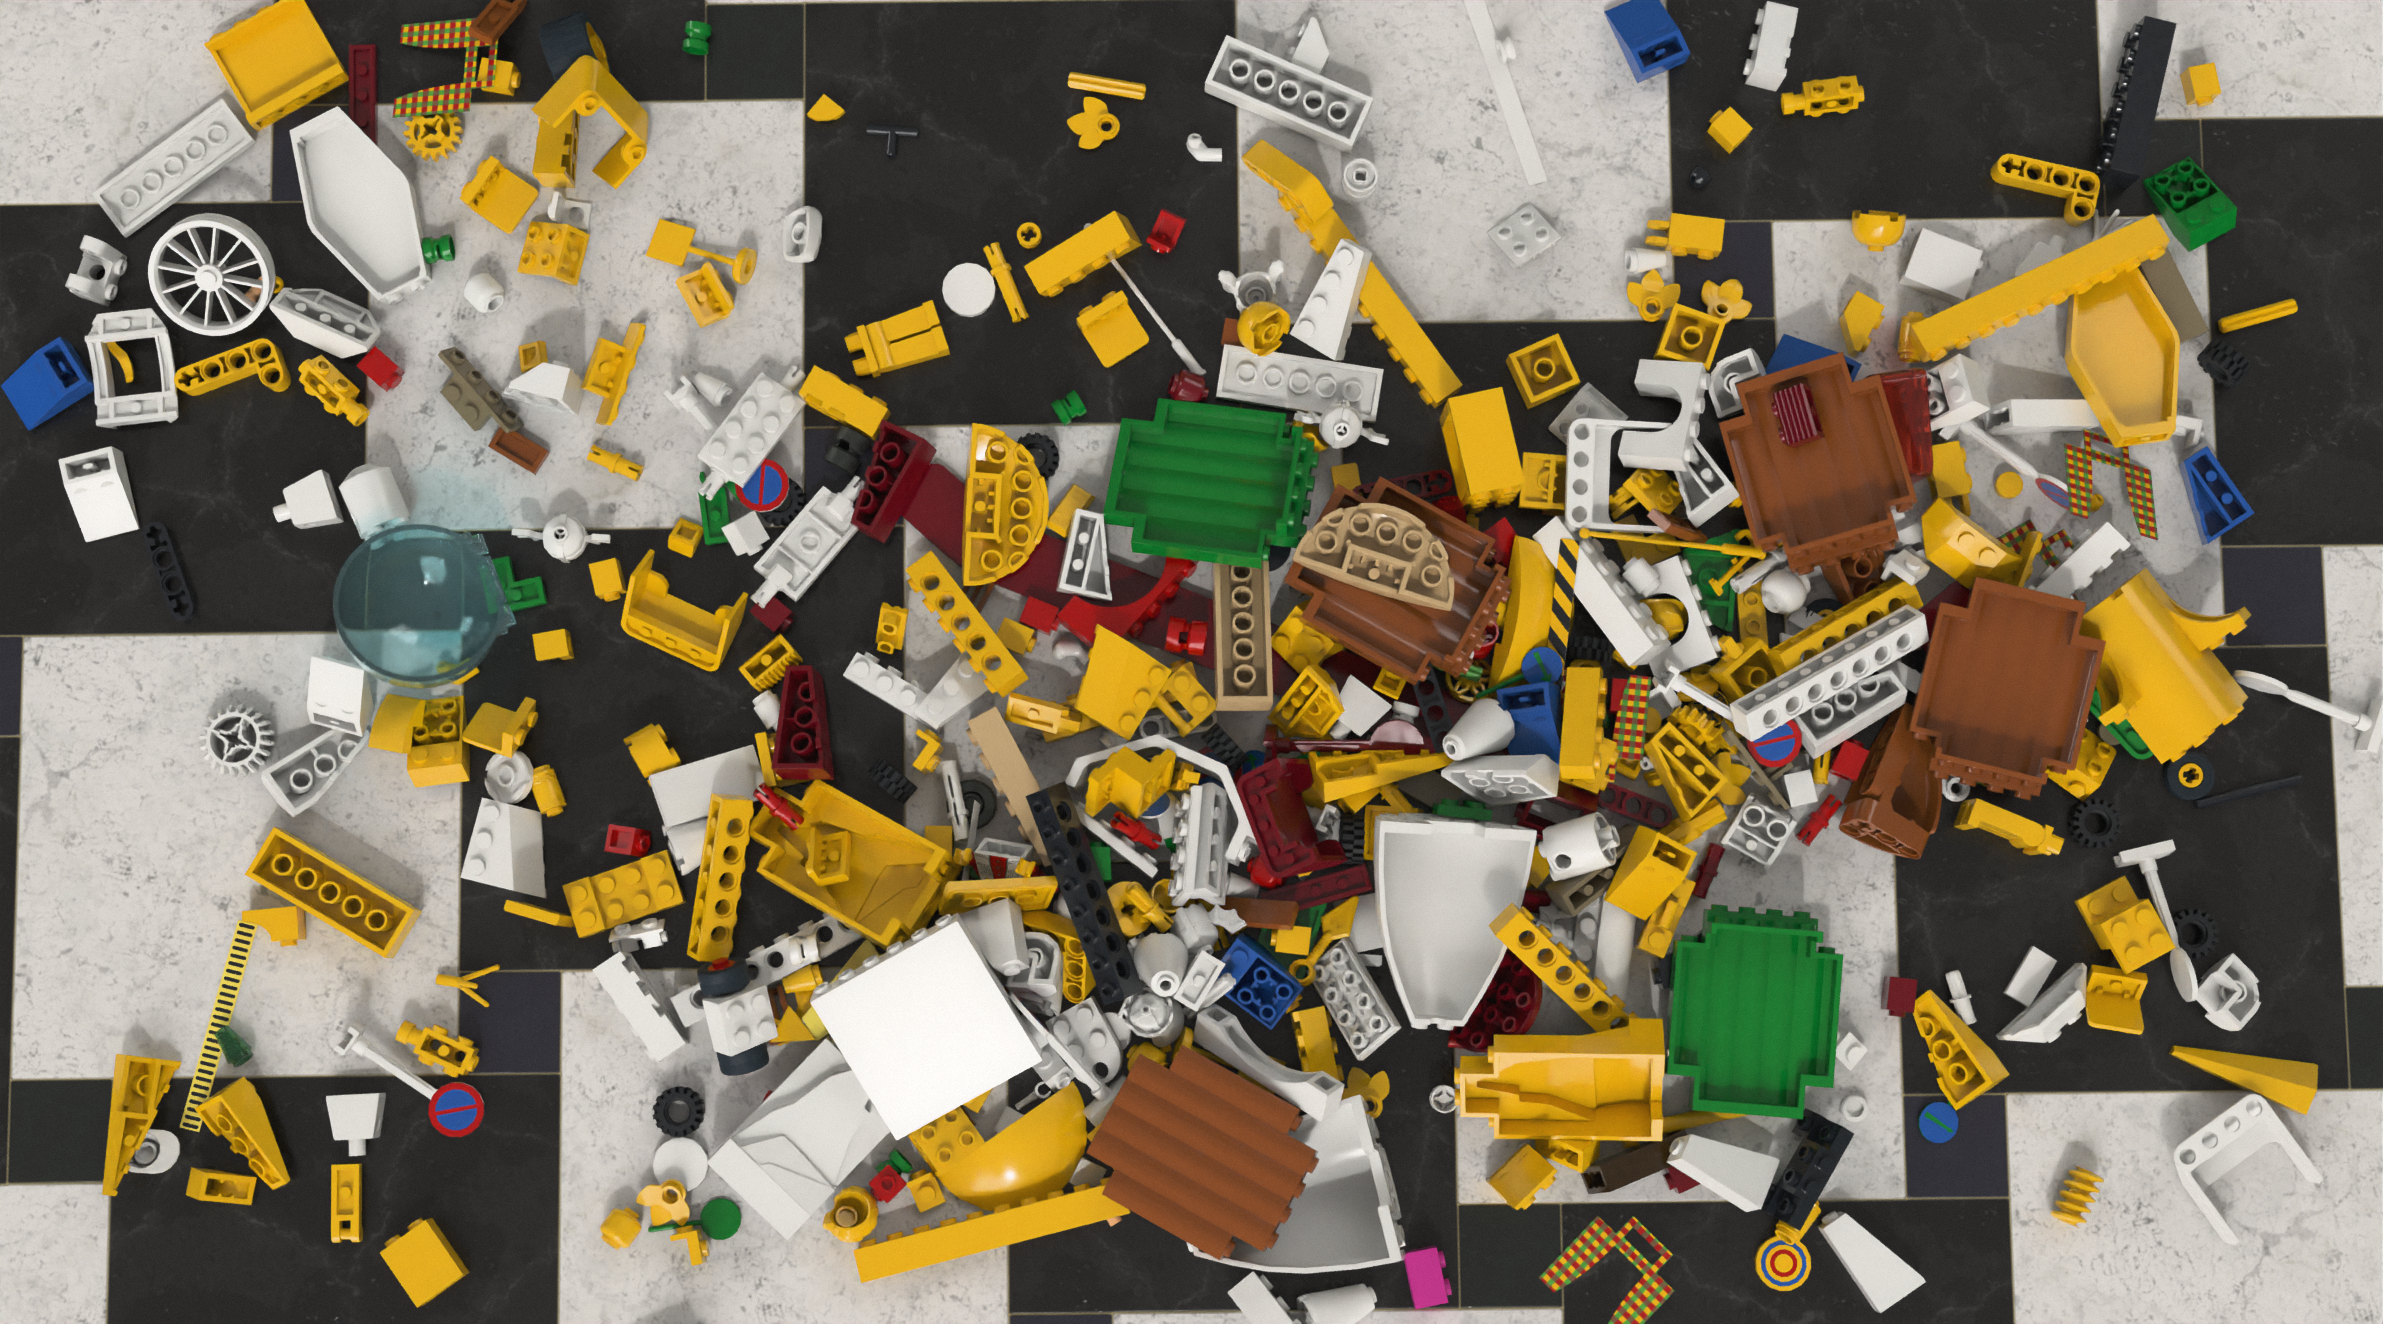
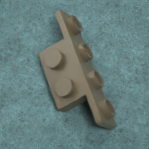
(474, 396)
(1762, 773)

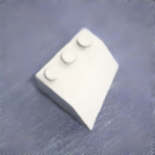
(548, 386)
(1505, 778)
(507, 849)

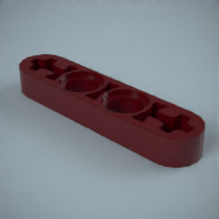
(1419, 477)

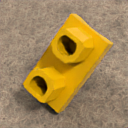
(891, 628)

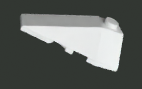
(311, 770)

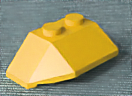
(1963, 546)
(1309, 705)

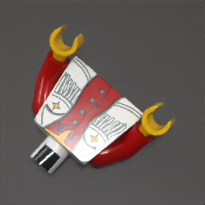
(999, 859)

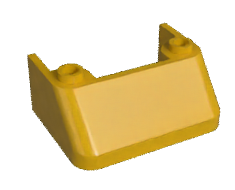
(586, 89)
(675, 624)

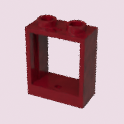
(1566, 793)

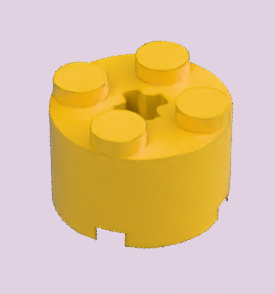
(650, 751)
(1130, 920)

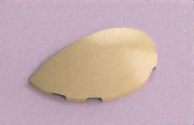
(1381, 553)

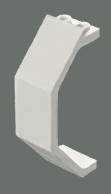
(1239, 847)

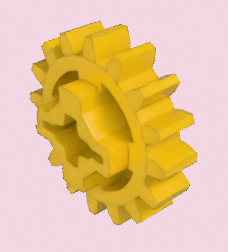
(426, 140)
(1696, 729)

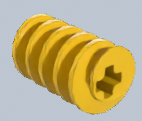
(2077, 1196)

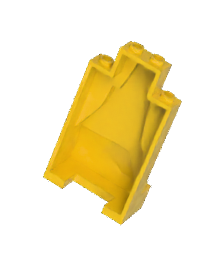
(892, 875)
(1569, 1085)

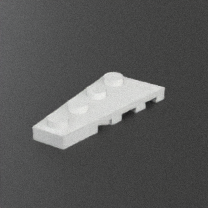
(954, 691)

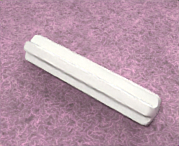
(1219, 988)

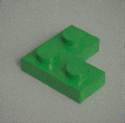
(521, 593)
(1469, 809)

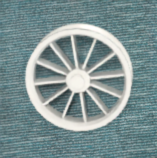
(211, 274)

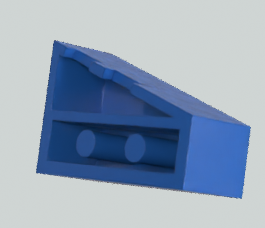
(2212, 496)

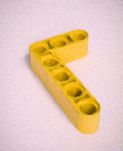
(1077, 975)

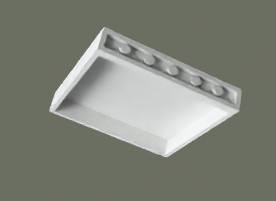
(926, 1025)

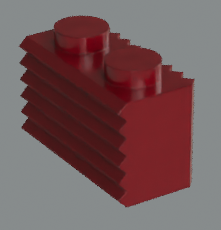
(1797, 416)

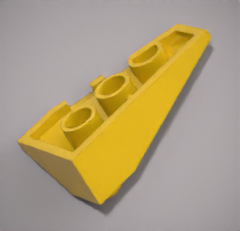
(1960, 1057)

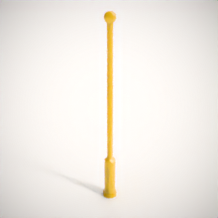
(1730, 549)

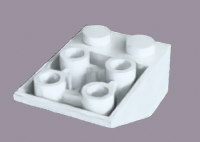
(1956, 392)
(100, 493)
(339, 695)

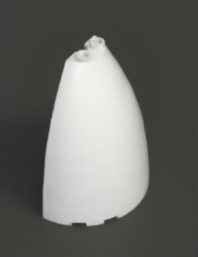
(1434, 901)
(1346, 1208)

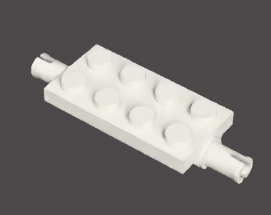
(751, 431)
(808, 544)

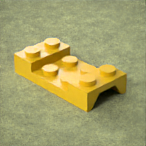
(623, 894)

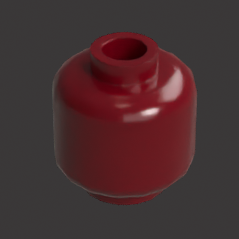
(1188, 387)

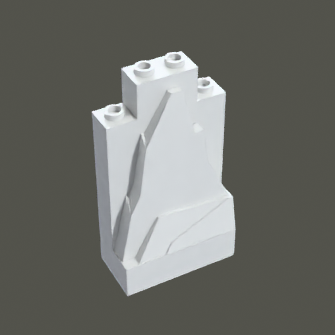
(801, 1140)

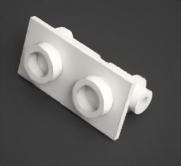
(626, 937)

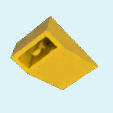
(438, 747)
(1649, 872)
(1522, 1177)

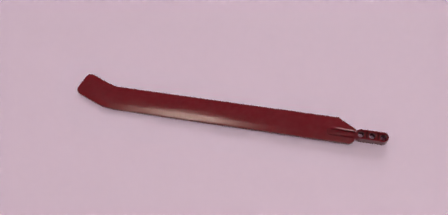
(938, 515)

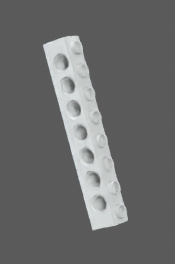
(1829, 672)
(686, 999)

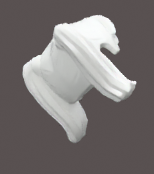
(1253, 285)

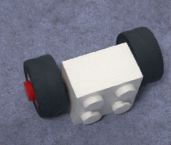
(736, 1015)

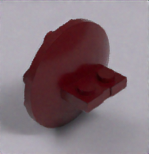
(1505, 1008)

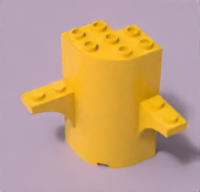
(2162, 666)

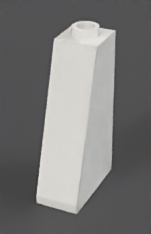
(2039, 416)
(1725, 1169)
(1870, 1263)

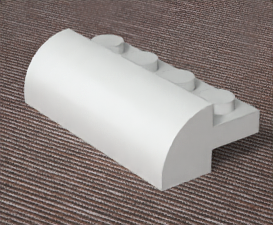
(1213, 845)
(1605, 944)

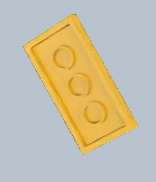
(1027, 892)

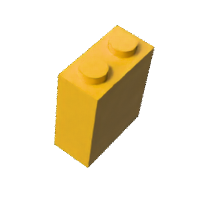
(423, 1261)

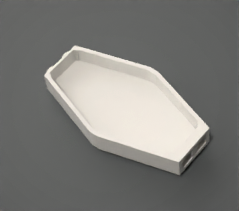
(360, 206)

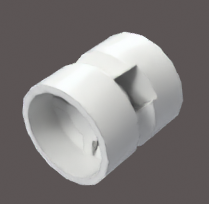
(1359, 180)
(1912, 541)

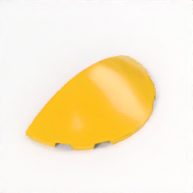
(1002, 506)
(1527, 611)
(1026, 1157)

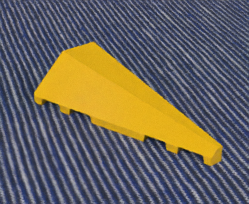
(1353, 773)
(2278, 1080)
(134, 1104)

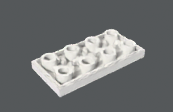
(686, 790)
(1186, 840)
(1123, 846)
(1354, 999)

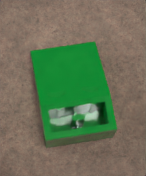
(2191, 204)

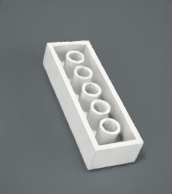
(1288, 94)
(1607, 595)

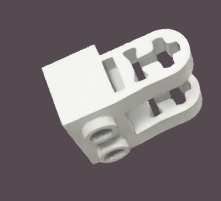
(97, 257)

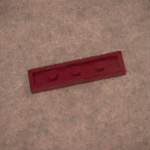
(364, 88)
(1323, 888)

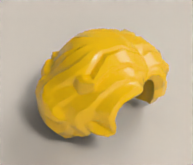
(853, 1214)

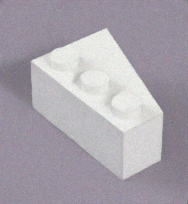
(1085, 558)

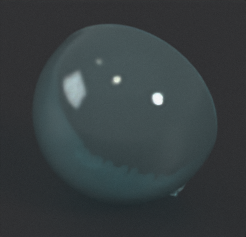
(420, 605)

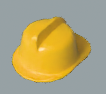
(1669, 614)

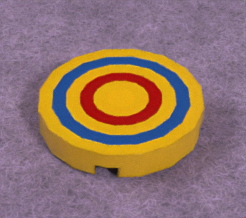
(1782, 1264)

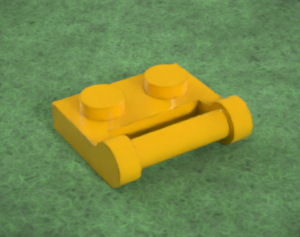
(1190, 696)

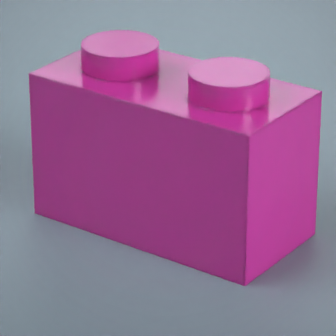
(1426, 1277)

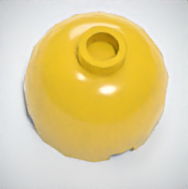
(1877, 228)
(1262, 327)

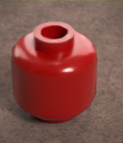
(1260, 875)

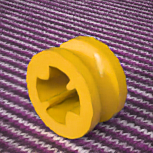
(1034, 242)

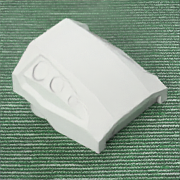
(1760, 829)
(1365, 929)

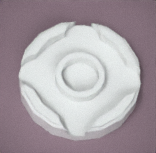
(968, 289)
(509, 778)
(681, 1160)

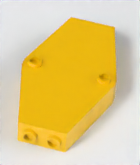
(2125, 358)

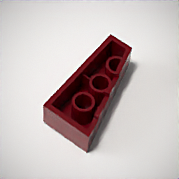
(890, 480)
(802, 732)

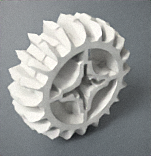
(242, 731)

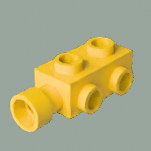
(1826, 95)
(333, 389)
(447, 1052)

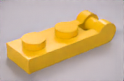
(346, 1202)

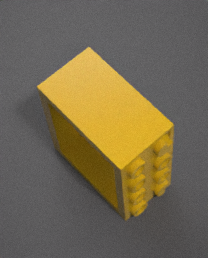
(1481, 450)

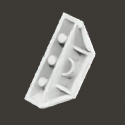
(326, 321)
(2051, 1010)

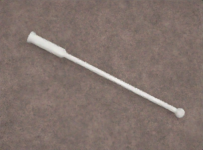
(1177, 344)

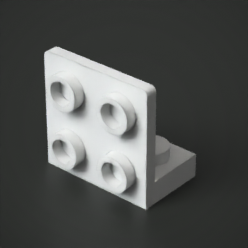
(1585, 404)

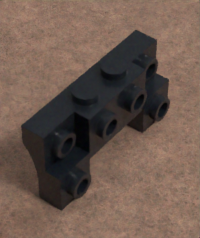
(1808, 1169)

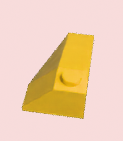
(243, 1121)

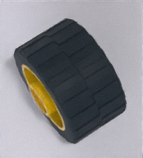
(568, 40)

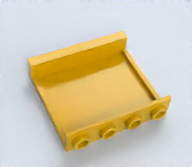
(277, 61)

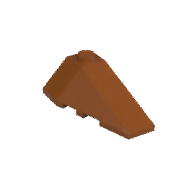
(1855, 577)

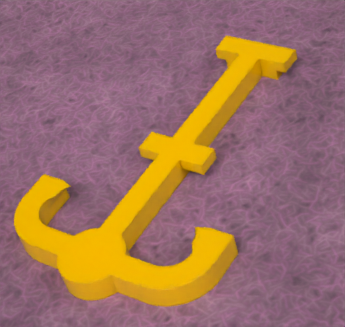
(1737, 564)

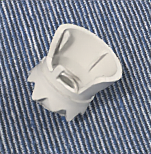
(1154, 1017)

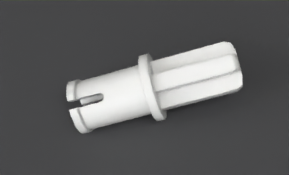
(1960, 997)

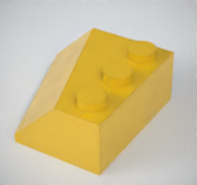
(1119, 683)
(1314, 1042)

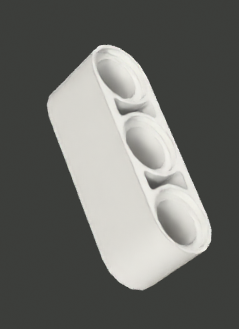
(1165, 729)

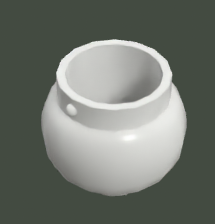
(1784, 591)

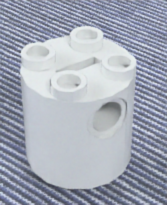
(374, 500)
(1579, 846)

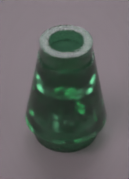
(233, 1046)

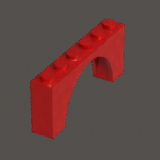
(1125, 620)

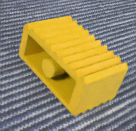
(769, 664)

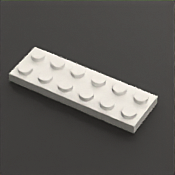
(173, 168)
(1297, 382)

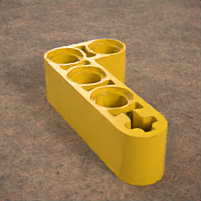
(1289, 179)
(2045, 184)
(230, 373)

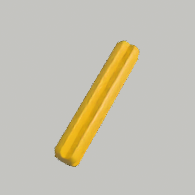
(1106, 85)
(2257, 315)

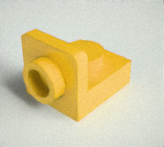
(925, 1190)

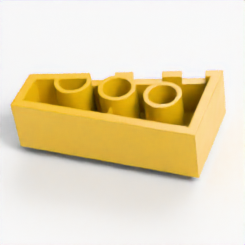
(1083, 254)
(1582, 723)

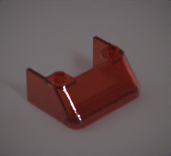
(1909, 407)

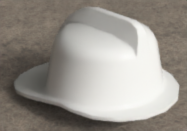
(156, 1153)

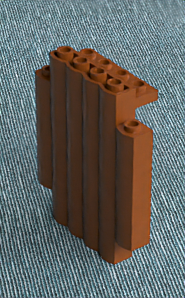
(1832, 492)
(1401, 633)
(2006, 688)
(1203, 1153)

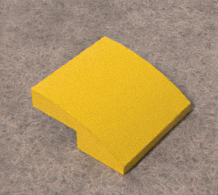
(395, 723)

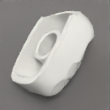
(802, 234)

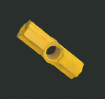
(1704, 819)

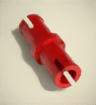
(778, 806)
(1818, 820)
(1136, 830)

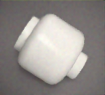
(484, 292)

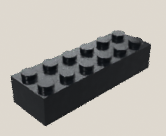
(2134, 102)

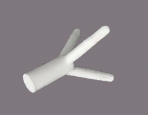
(2097, 234)

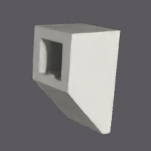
(1311, 50)

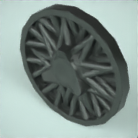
(984, 795)

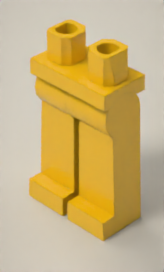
(898, 341)
(2015, 828)

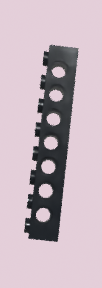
(1084, 893)

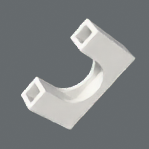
(1673, 446)
(1697, 644)

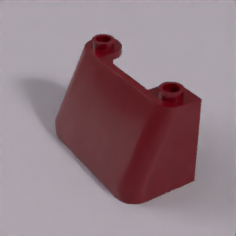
(1281, 819)

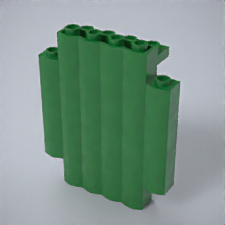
(1211, 483)
(1753, 1012)

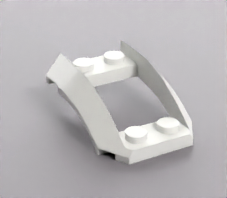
(136, 408)

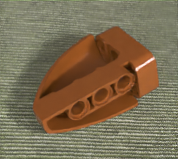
(1895, 797)

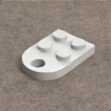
(1089, 1037)

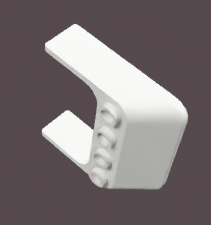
(1590, 473)
(2228, 1142)

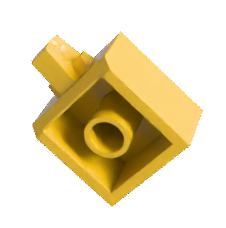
(1742, 667)

